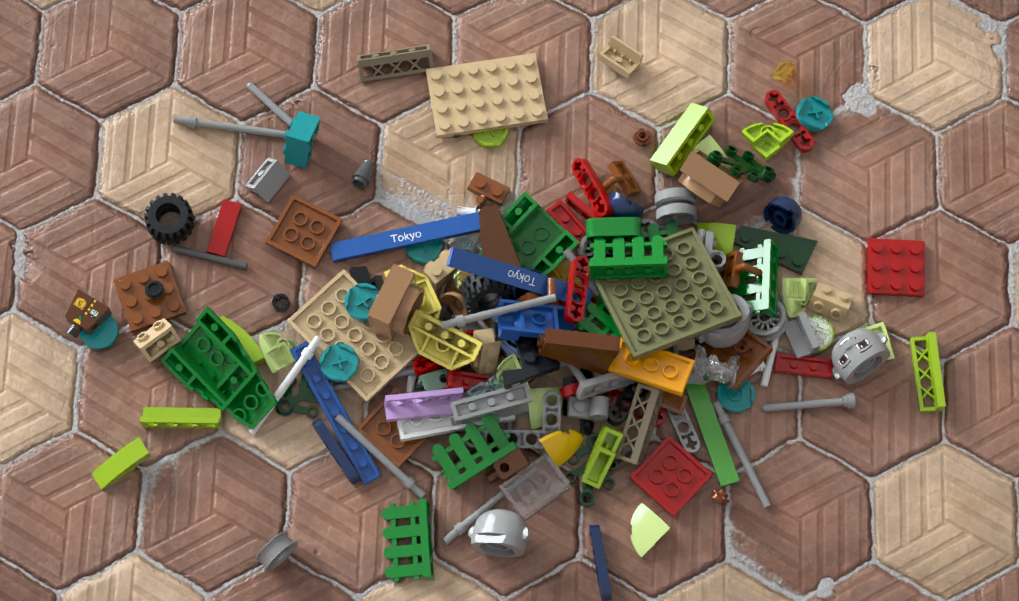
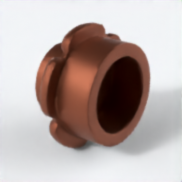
(642, 141)

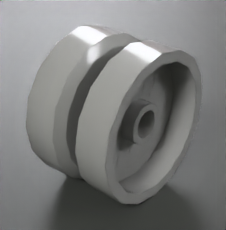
(675, 205)

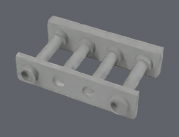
(598, 384)
(498, 402)

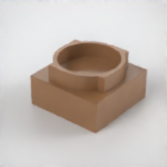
(707, 180)
(395, 303)

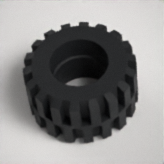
(164, 205)
(483, 293)

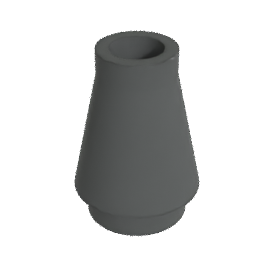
(362, 176)

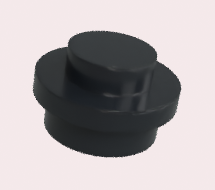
(154, 290)

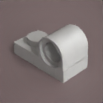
(710, 245)
(590, 409)

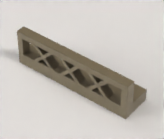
(391, 56)
(647, 425)

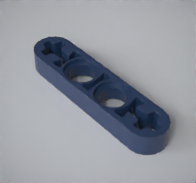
(336, 451)
(600, 562)

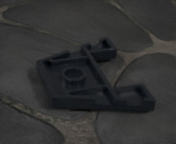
(530, 362)

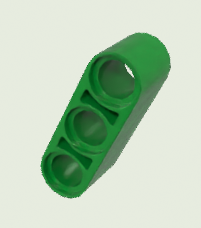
(613, 227)

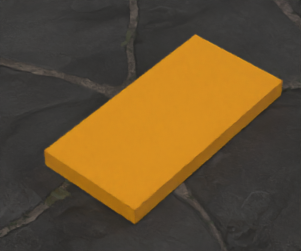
(659, 370)

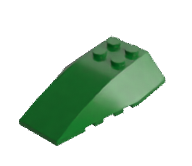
(536, 235)
(220, 370)

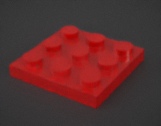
(895, 267)
(670, 476)

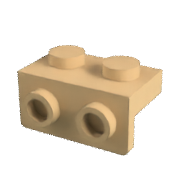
(620, 57)
(830, 302)

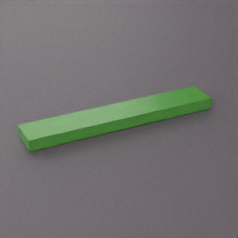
(712, 434)

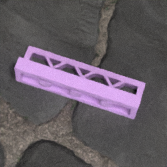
(421, 404)

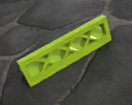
(934, 371)
(181, 418)

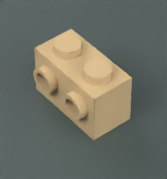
(438, 272)
(156, 340)
(488, 356)

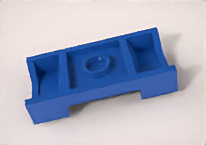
(530, 321)

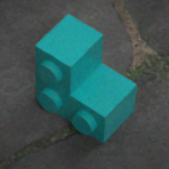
(300, 139)

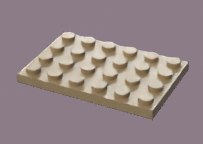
(486, 95)
(328, 319)

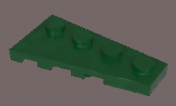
(793, 250)

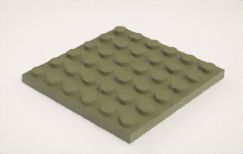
(672, 308)

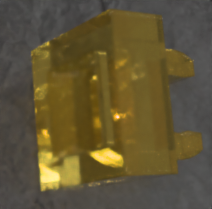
(783, 70)

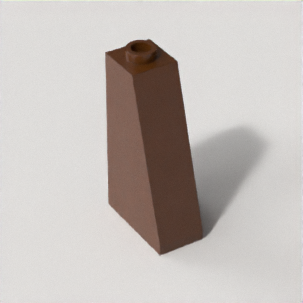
(495, 236)
(580, 349)

